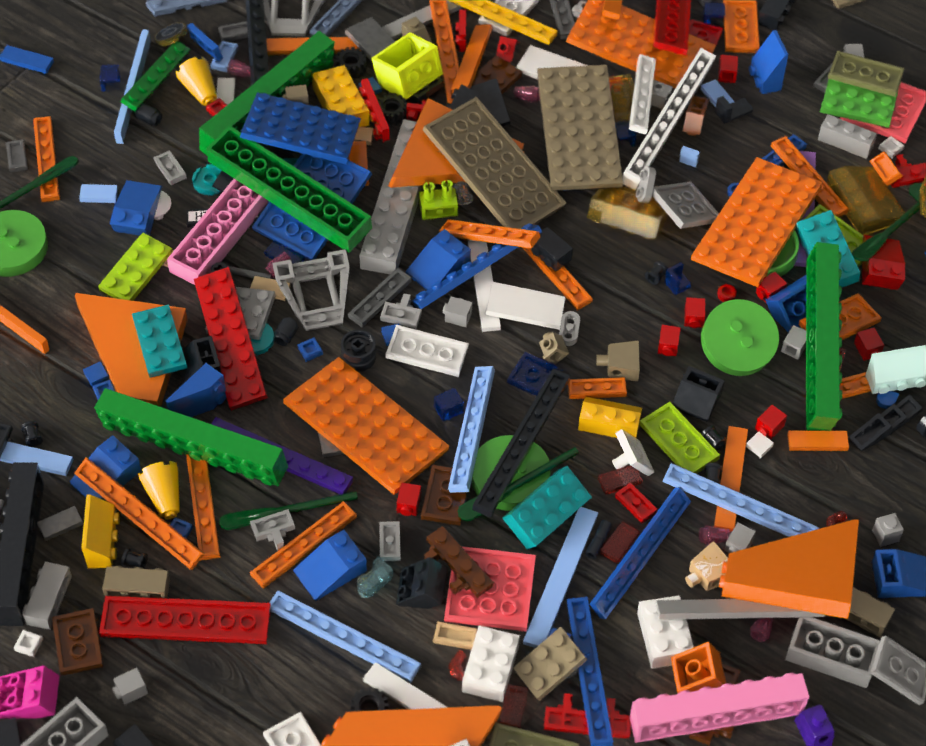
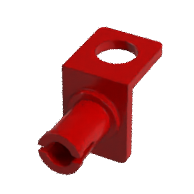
(506, 48)

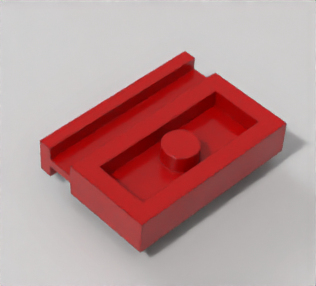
(461, 28)

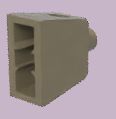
(621, 360)

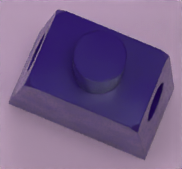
(815, 726)

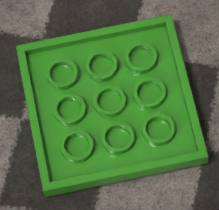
(858, 103)

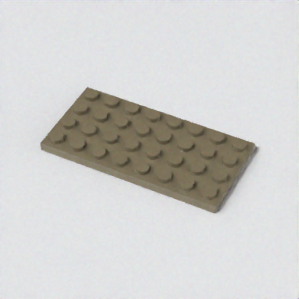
(579, 127)
(494, 165)

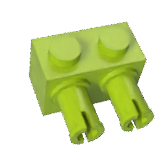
(439, 202)

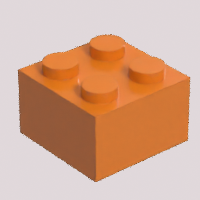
(698, 668)

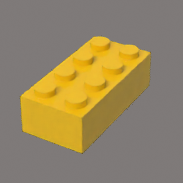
(339, 93)

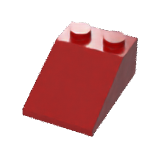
(886, 267)

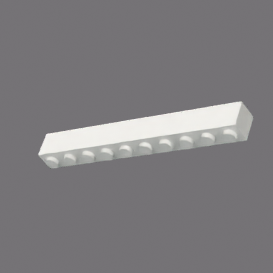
(668, 117)

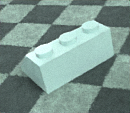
(897, 370)

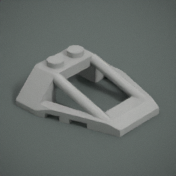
(291, 27)
(327, 267)

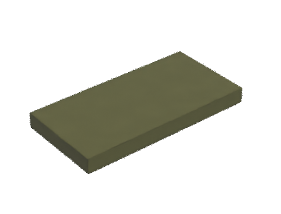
(866, 73)
(511, 736)

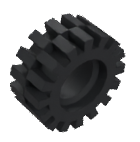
(352, 55)
(393, 102)
(369, 696)

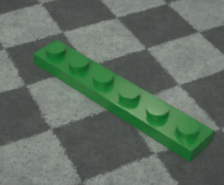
(155, 75)

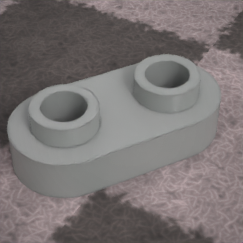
(646, 185)
(568, 329)

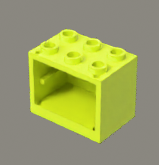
(407, 65)

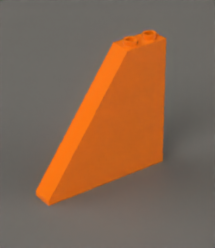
(421, 158)
(118, 344)
(797, 572)
(414, 727)

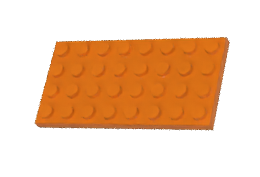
(628, 38)
(756, 221)
(366, 425)

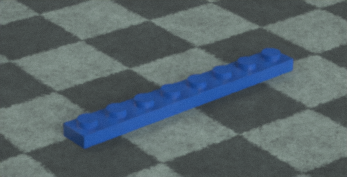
(468, 270)
(640, 553)
(590, 673)

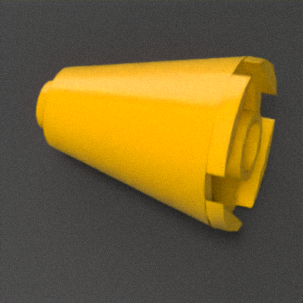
(197, 78)
(162, 487)

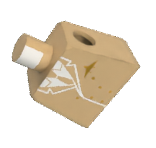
(707, 567)

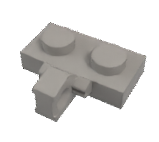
(401, 313)
(273, 527)

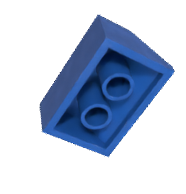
(789, 304)

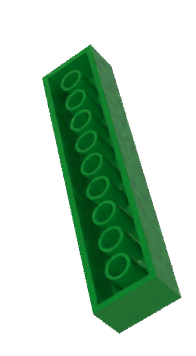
(294, 70)
(289, 189)
(823, 338)
(191, 437)

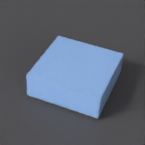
(689, 156)

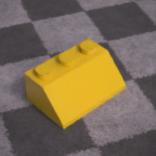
(608, 417)
(99, 533)

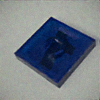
(530, 373)

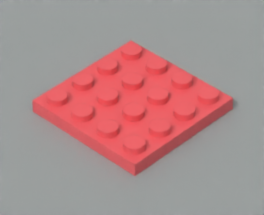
(906, 112)
(505, 603)

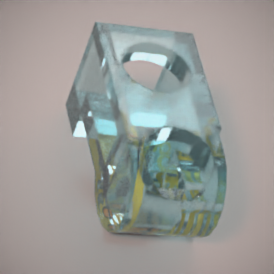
(375, 579)

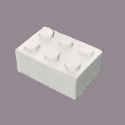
(662, 637)
(490, 663)

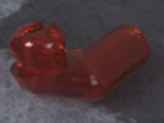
(836, 518)
(455, 665)

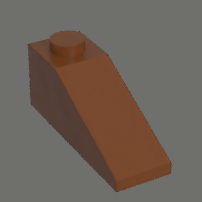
(695, 115)

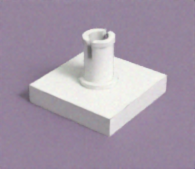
(633, 454)

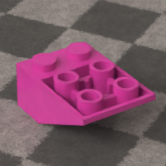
(29, 694)

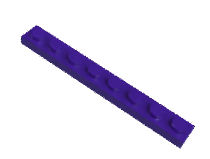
(300, 464)

